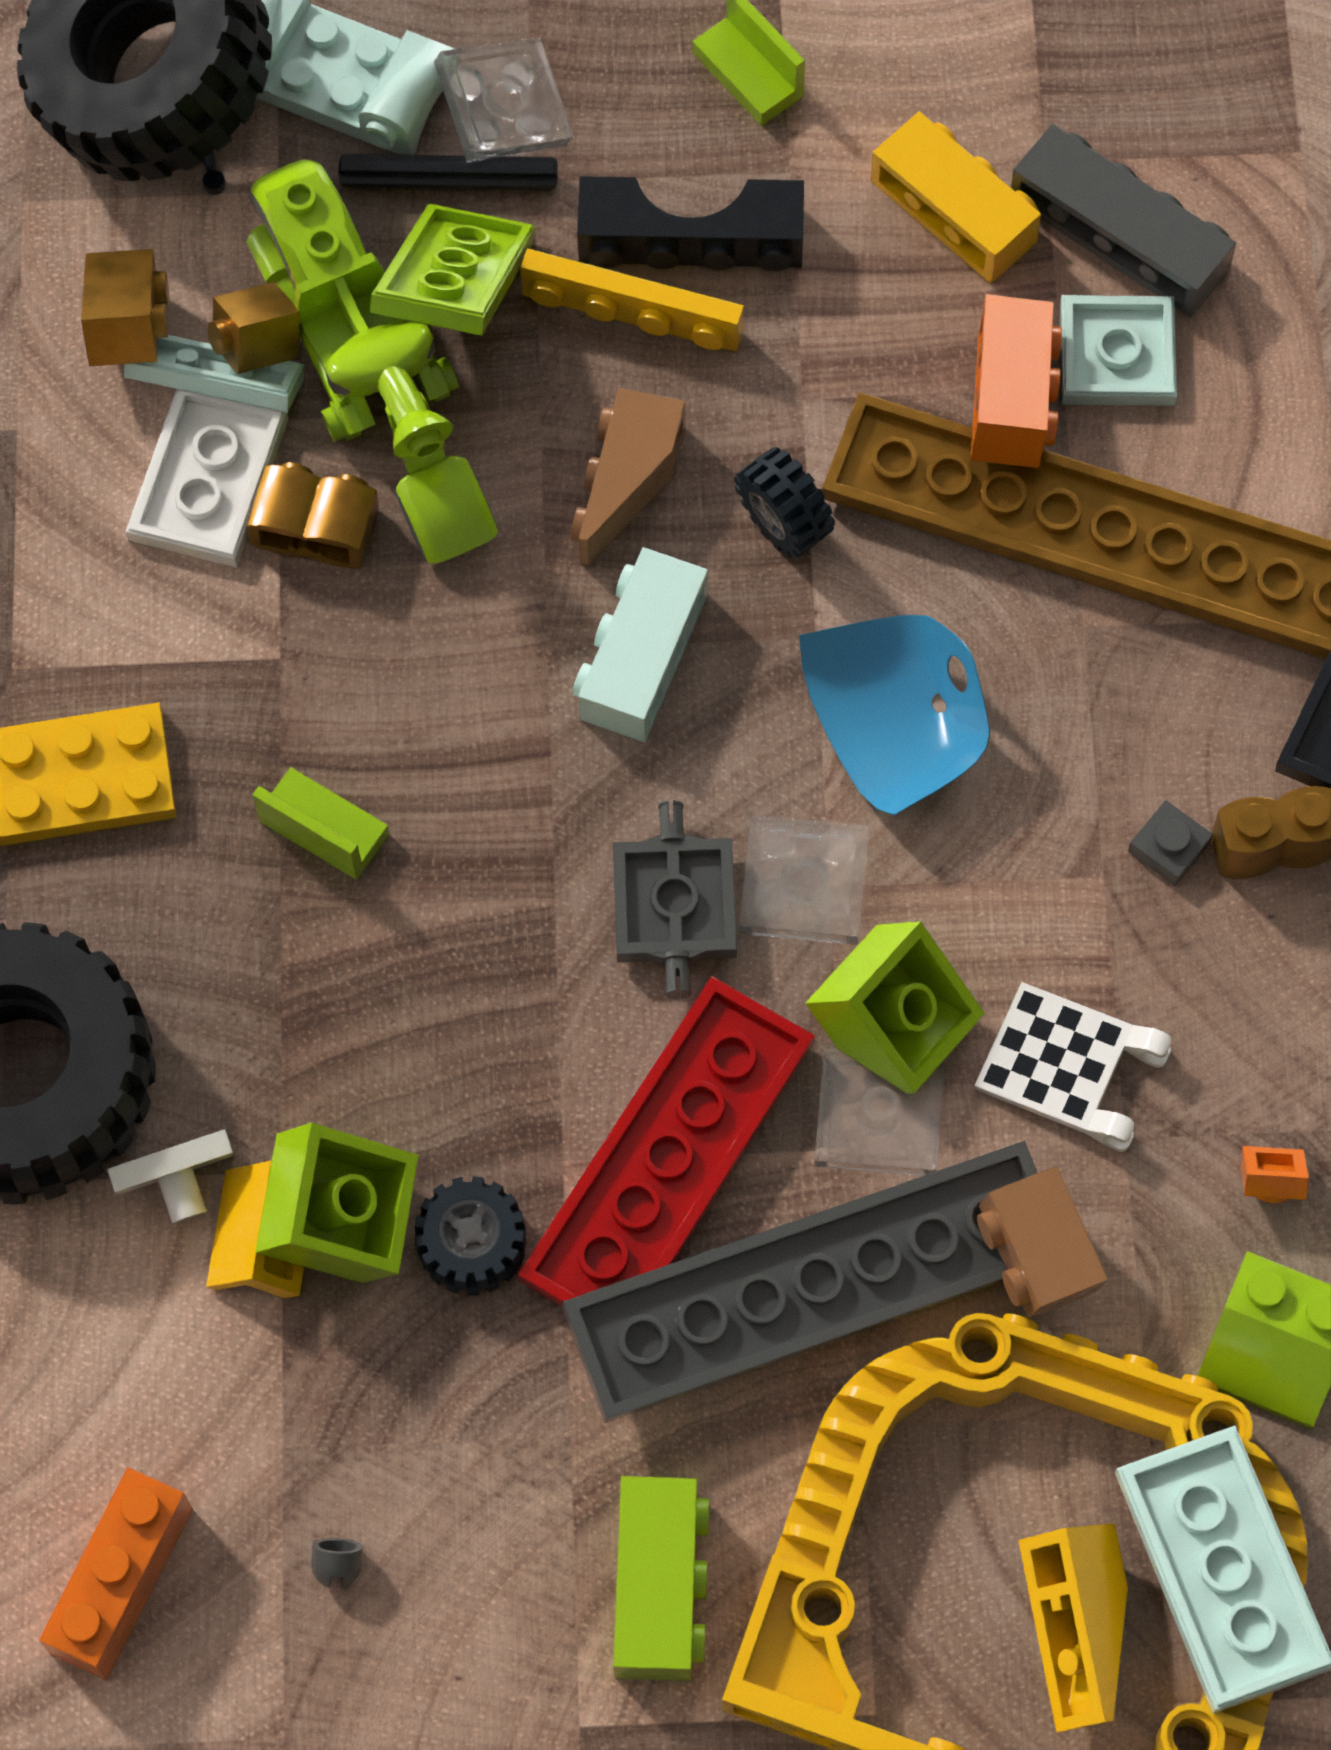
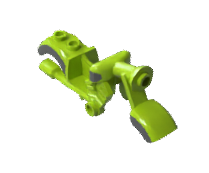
(325, 271)

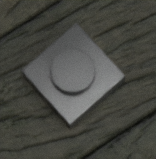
(1170, 842)

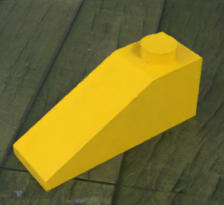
(1079, 1618)

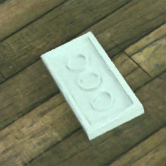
(1224, 1569)

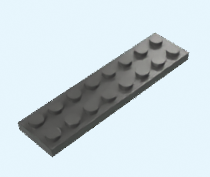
(791, 1287)

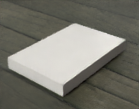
(205, 477)

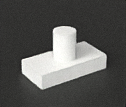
(174, 1173)

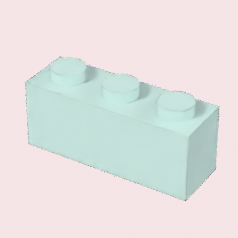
(641, 643)

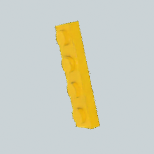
(632, 300)

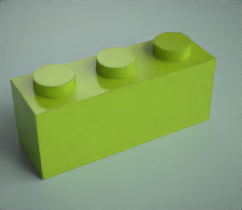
(659, 1579)

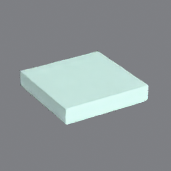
(1118, 350)

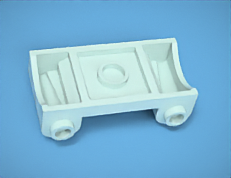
(351, 75)

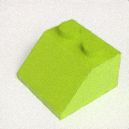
(896, 1005)
(1273, 1341)

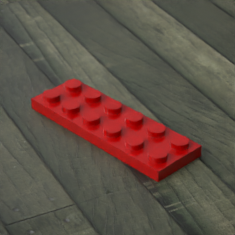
(671, 1146)

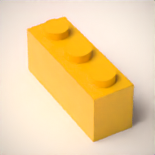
(956, 196)

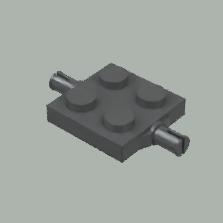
(674, 899)

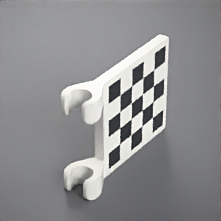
(1061, 1059)

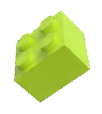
(337, 1203)

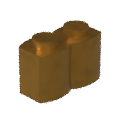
(313, 515)
(1265, 832)

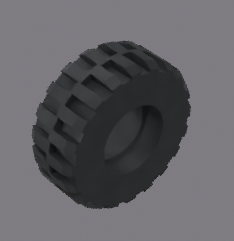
(166, 114)
(107, 1071)

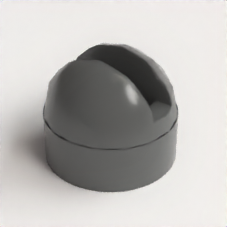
(336, 1559)

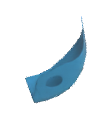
(876, 707)

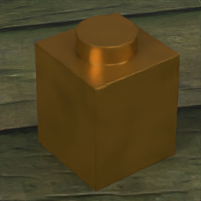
(255, 327)

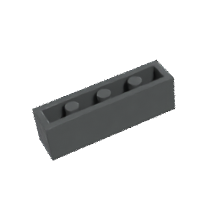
(1124, 219)

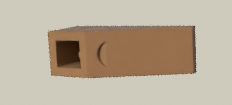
(635, 463)

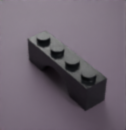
(754, 231)

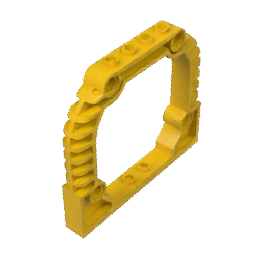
(794, 1671)

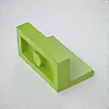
(752, 61)
(321, 822)

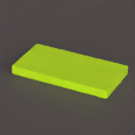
(453, 269)

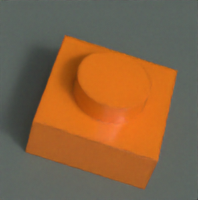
(1274, 1173)

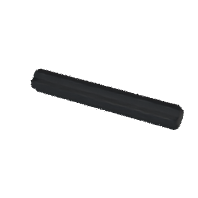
(447, 172)

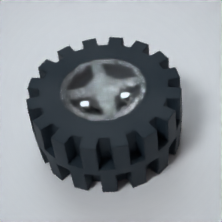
(784, 502)
(467, 1215)

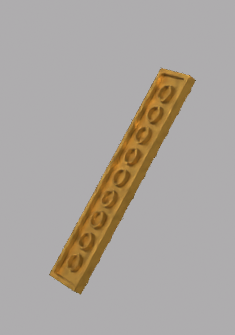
(1087, 525)

